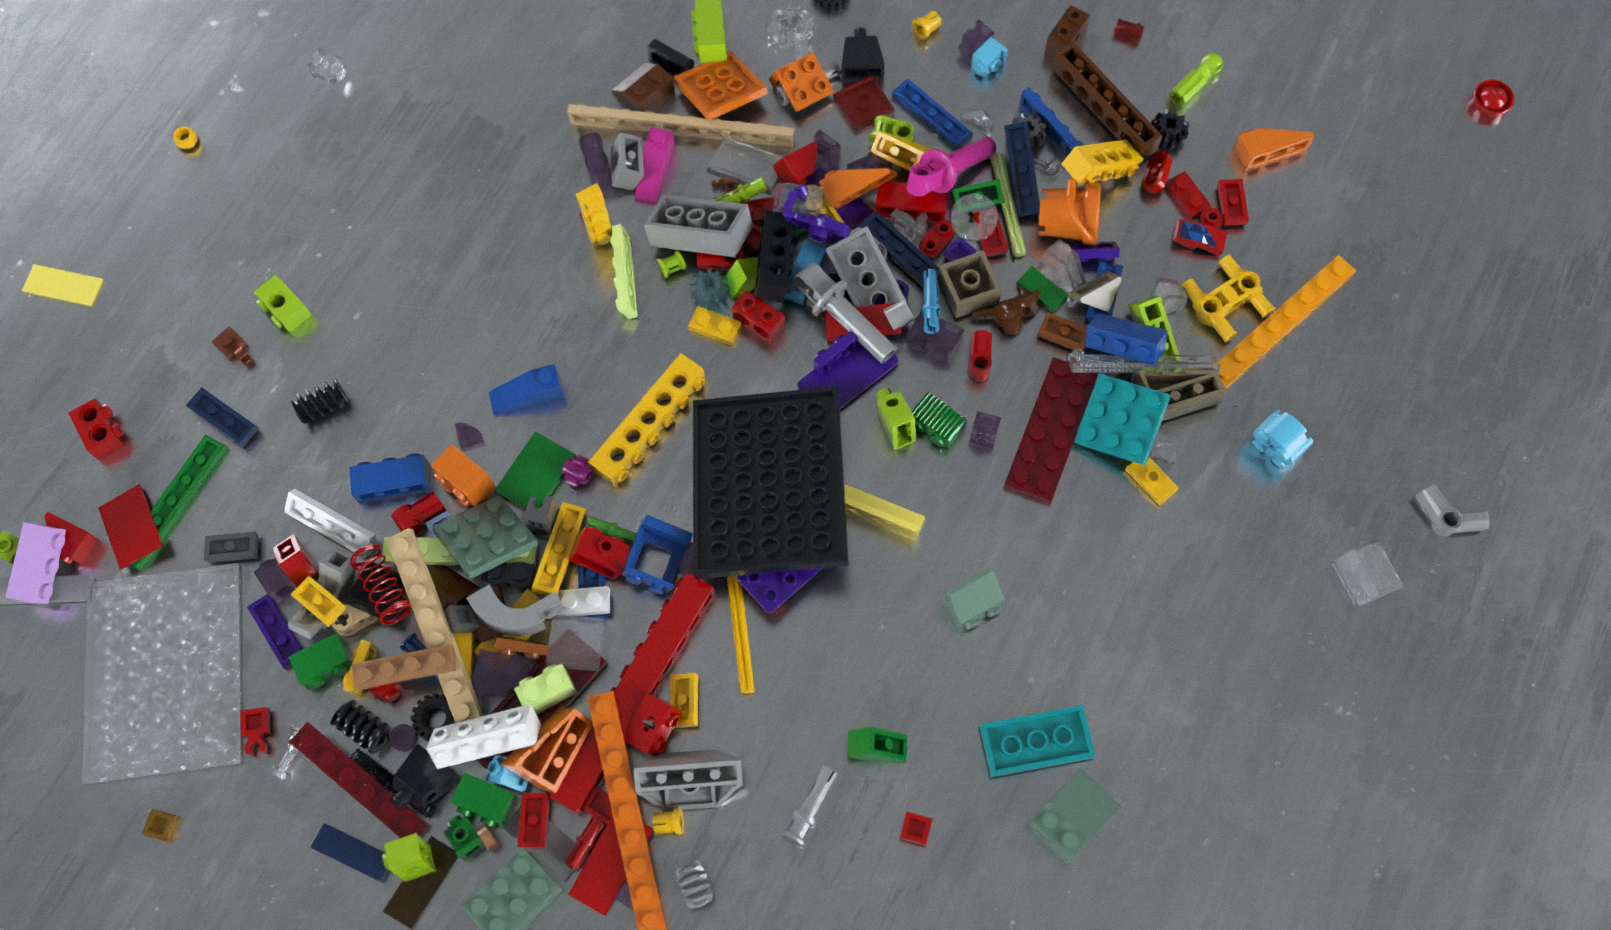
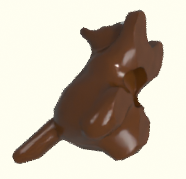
(1010, 312)

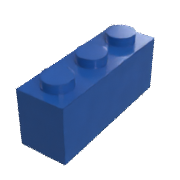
(1126, 338)
(390, 478)

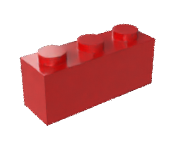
(894, 195)

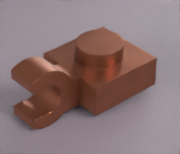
(232, 345)

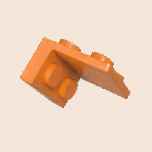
(803, 82)

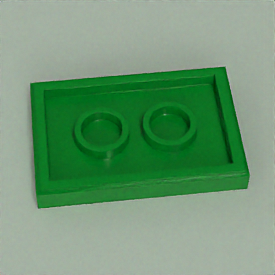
(534, 472)

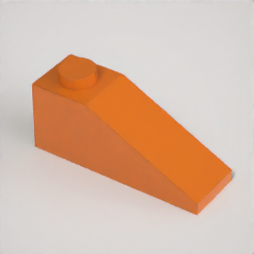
(1267, 145)
(847, 185)

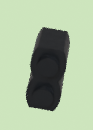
(508, 577)

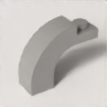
(336, 576)
(511, 620)

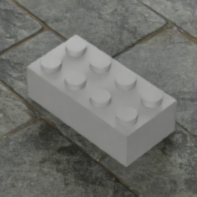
(698, 225)

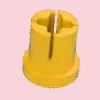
(925, 25)
(669, 822)

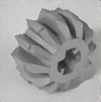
(694, 884)

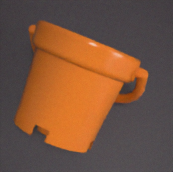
(1071, 212)

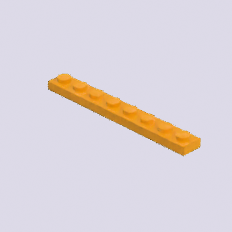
(1284, 319)

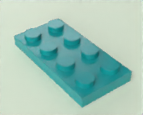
(1037, 741)

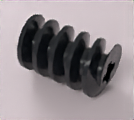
(319, 401)
(360, 727)

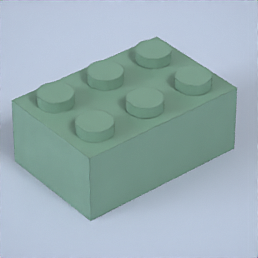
(513, 895)

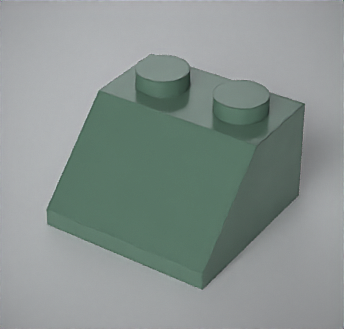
(974, 599)

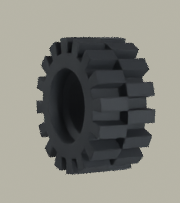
(422, 711)

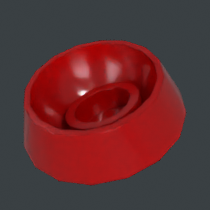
(1493, 98)

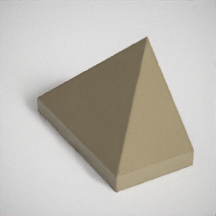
(1098, 291)

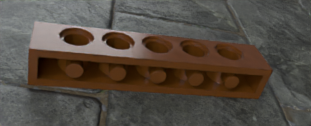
(1105, 100)

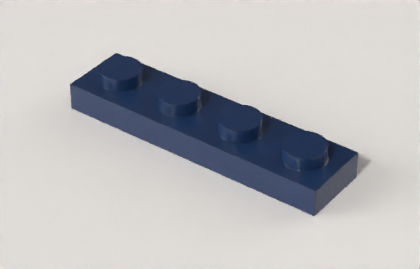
(1022, 169)
(899, 247)

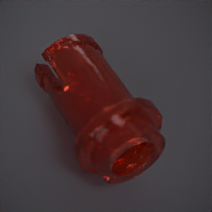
(1130, 29)

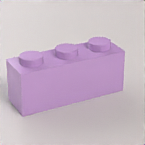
(35, 563)

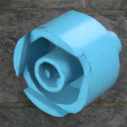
(1282, 438)

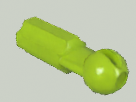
(1196, 79)

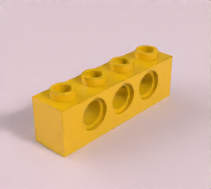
(1102, 161)

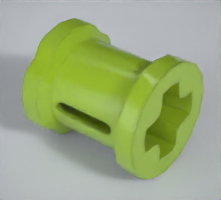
(671, 264)

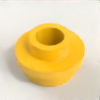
(183, 133)

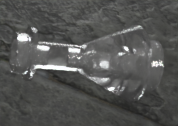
(281, 770)

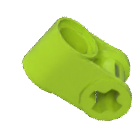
(892, 127)

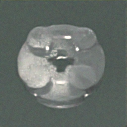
(987, 215)

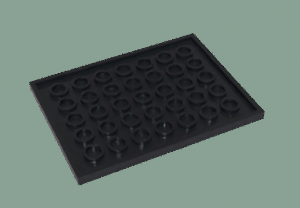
(768, 483)

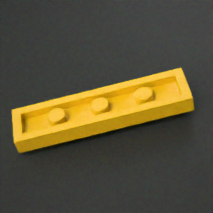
(595, 215)
(558, 549)

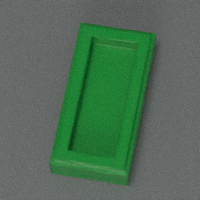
(1051, 294)

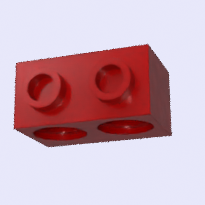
(758, 317)
(94, 430)

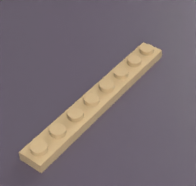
(433, 622)

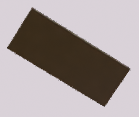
(414, 895)

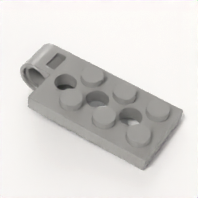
(873, 263)

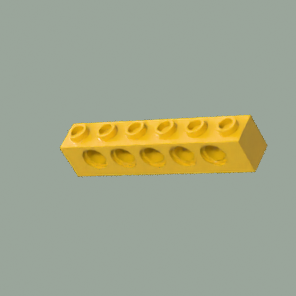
(680, 370)

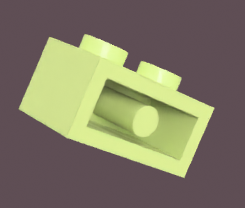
(546, 689)

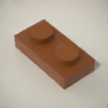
(1063, 332)
(531, 649)

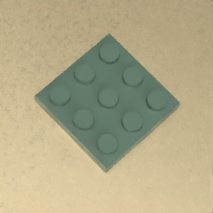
(485, 536)

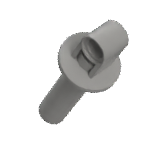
(830, 297)

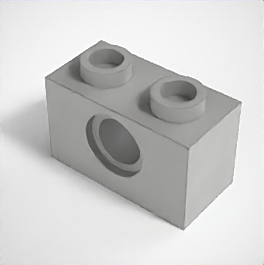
(626, 161)

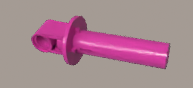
(938, 170)

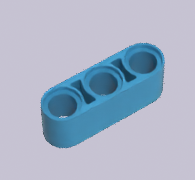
(809, 253)

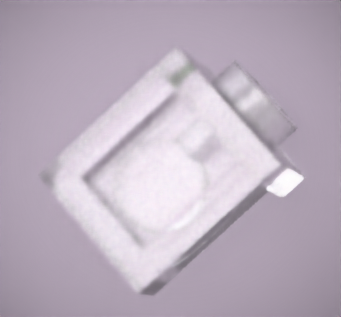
(907, 226)

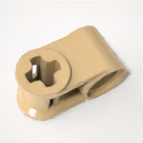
(355, 620)

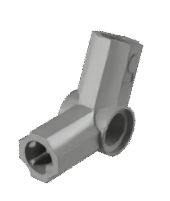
(1461, 519)

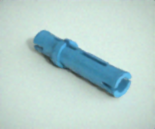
(931, 307)

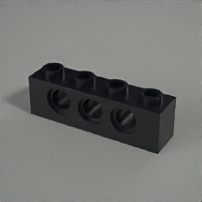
(774, 257)

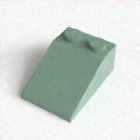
(1074, 816)

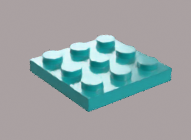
(1122, 419)

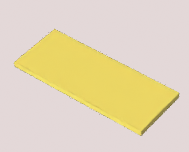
(62, 285)

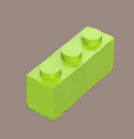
(709, 31)

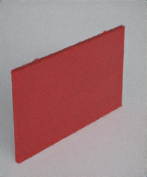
(130, 526)

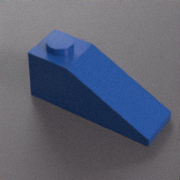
(527, 390)

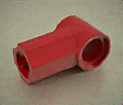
(716, 262)
(980, 355)
(418, 513)

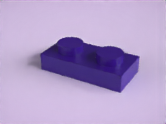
(1103, 251)

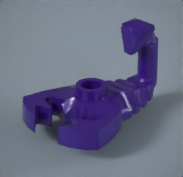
(820, 226)

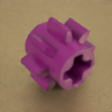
(577, 471)

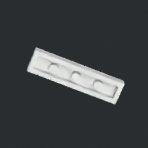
(328, 522)
(579, 601)

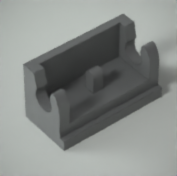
(541, 520)

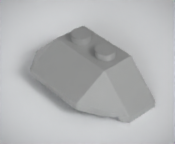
(688, 779)

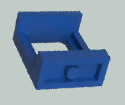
(665, 537)

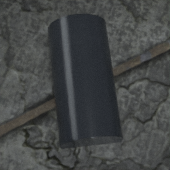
(669, 58)

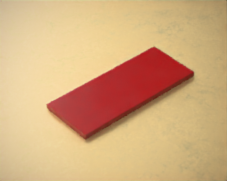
(872, 313)

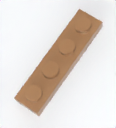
(403, 667)

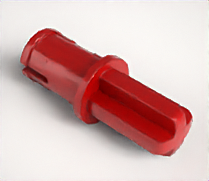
(584, 843)

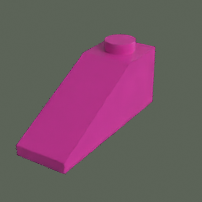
(656, 161)

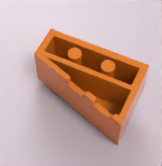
(554, 750)

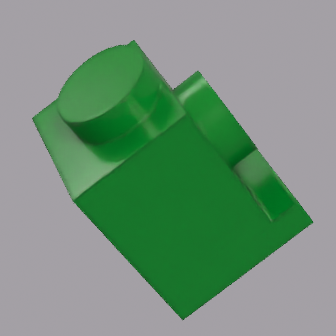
(470, 843)

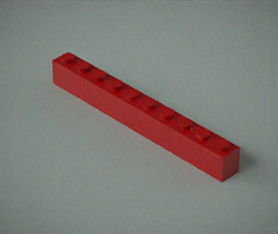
(643, 675)

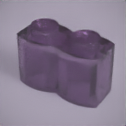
(595, 159)

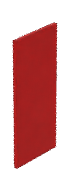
(602, 872)

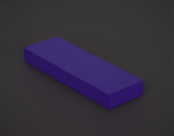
(275, 629)

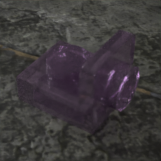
(828, 149)

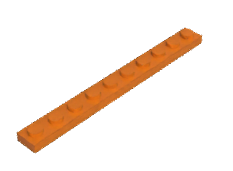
(626, 812)

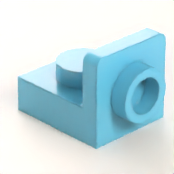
(503, 776)

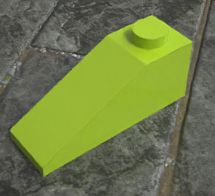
(1151, 312)

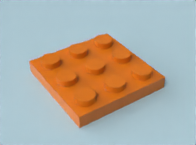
(720, 86)

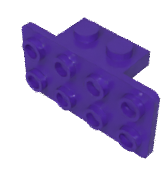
(846, 366)
(776, 587)

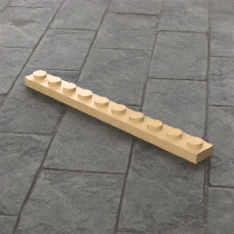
(681, 125)

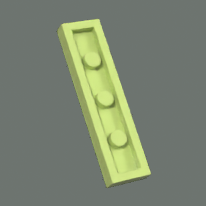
(624, 271)

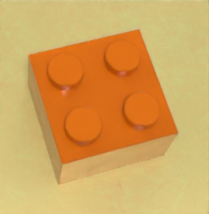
(462, 477)

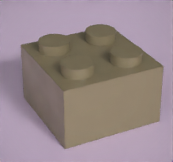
(969, 284)

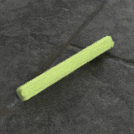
(1008, 206)

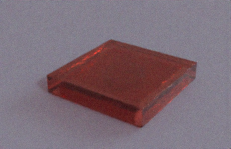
(863, 103)

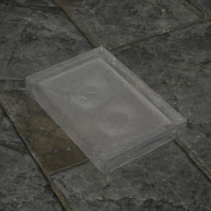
(744, 164)

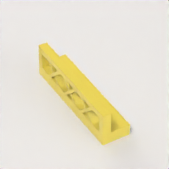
(883, 513)

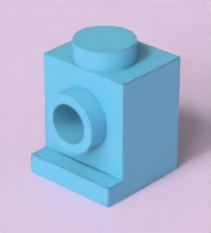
(989, 57)

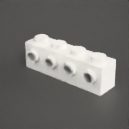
(484, 736)

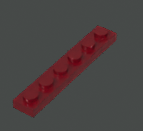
(356, 781)

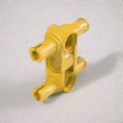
(1228, 298)

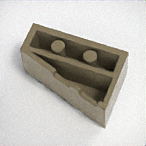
(1188, 389)

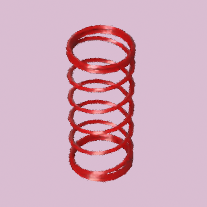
(403, 603)

